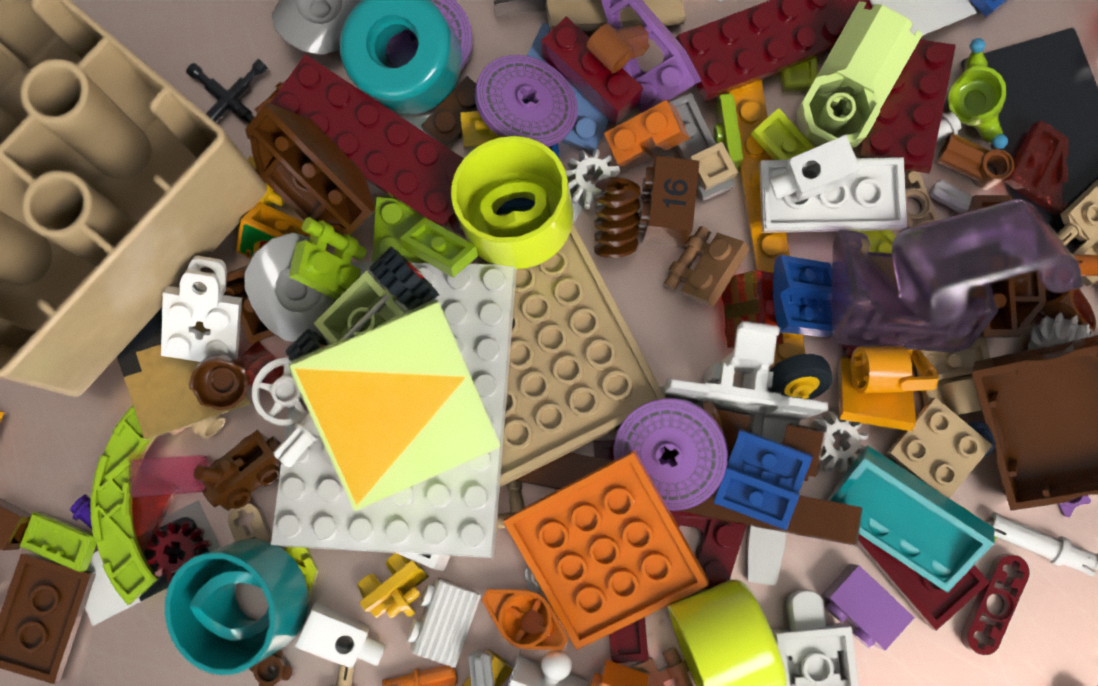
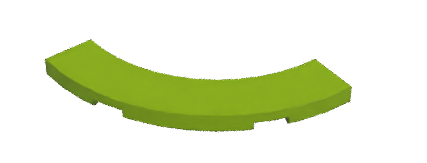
(112, 511)

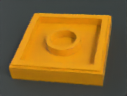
(879, 409)

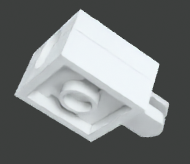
(813, 647)

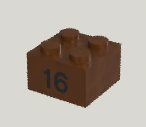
(670, 202)

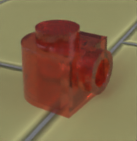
(255, 359)

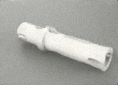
(1058, 550)

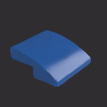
(802, 296)
(763, 479)

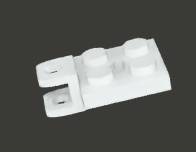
(201, 300)

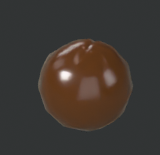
(219, 382)

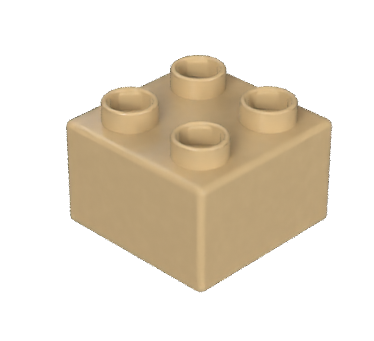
(99, 194)

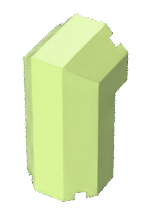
(857, 76)

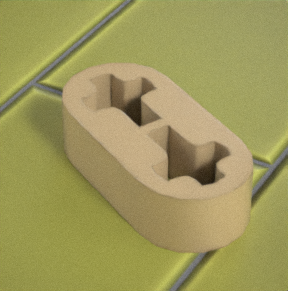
(259, 525)

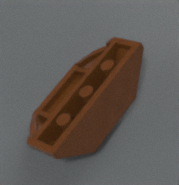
(308, 169)
(1016, 297)

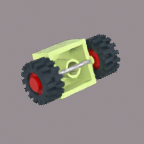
(368, 303)

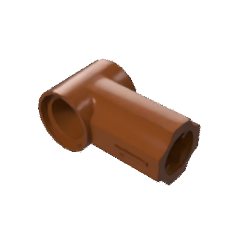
(618, 46)
(973, 160)

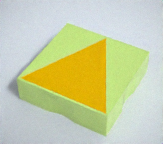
(394, 404)

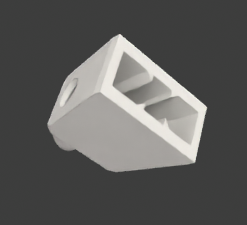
(830, 163)
(322, 633)

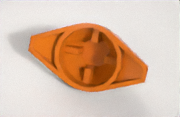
(525, 619)

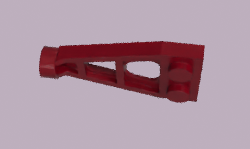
(717, 545)

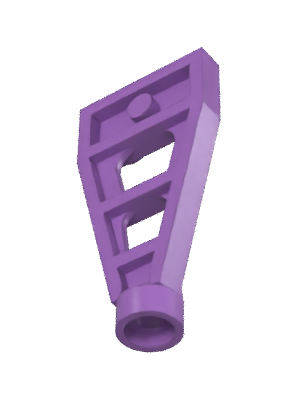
(673, 74)

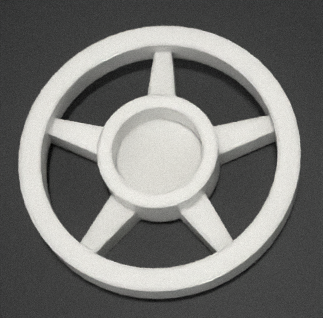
(283, 391)

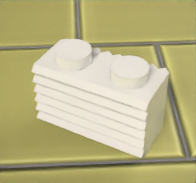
(443, 622)

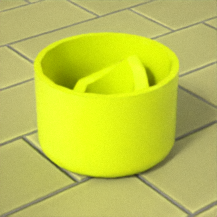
(505, 171)
(727, 638)

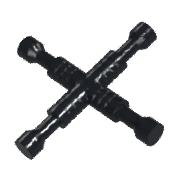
(228, 98)

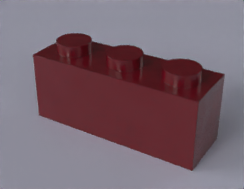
(609, 92)

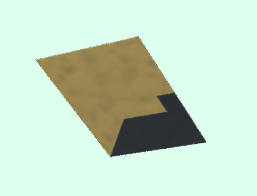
(161, 383)

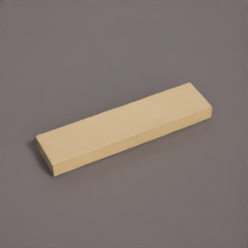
(590, 14)

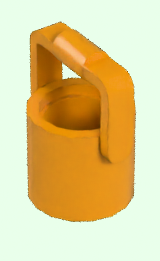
(890, 370)

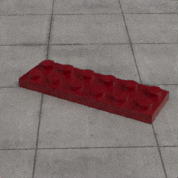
(763, 41)
(377, 140)

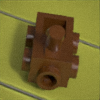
(240, 471)

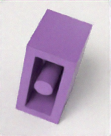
(866, 607)

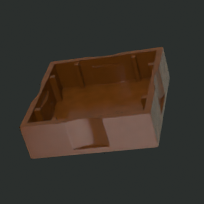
(1043, 421)

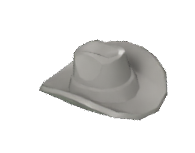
(312, 24)
(278, 300)

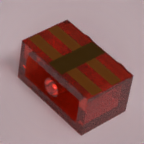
(749, 299)

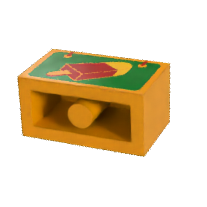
(262, 225)

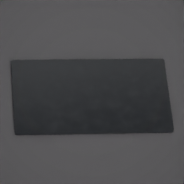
(1053, 84)

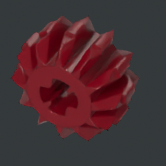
(176, 536)

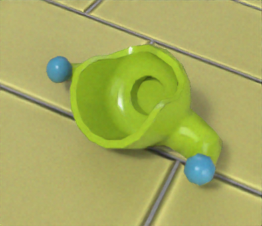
(979, 96)

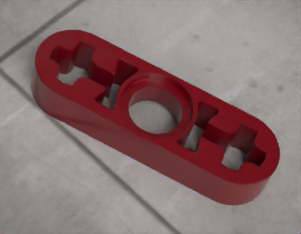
(995, 633)

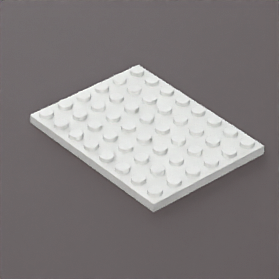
(442, 514)

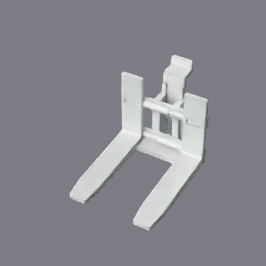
(772, 412)

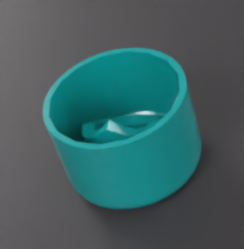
(427, 76)
(206, 616)

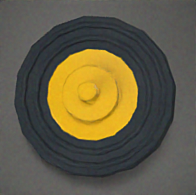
(801, 376)

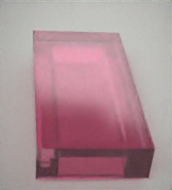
(165, 475)

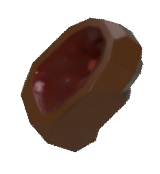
(1069, 304)

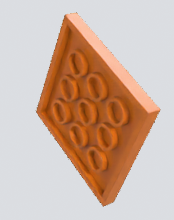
(606, 550)

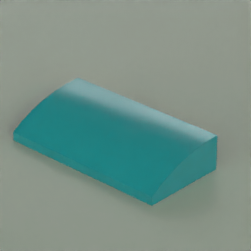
(913, 519)

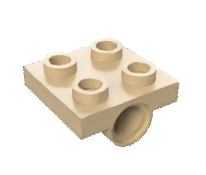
(955, 381)
(940, 448)

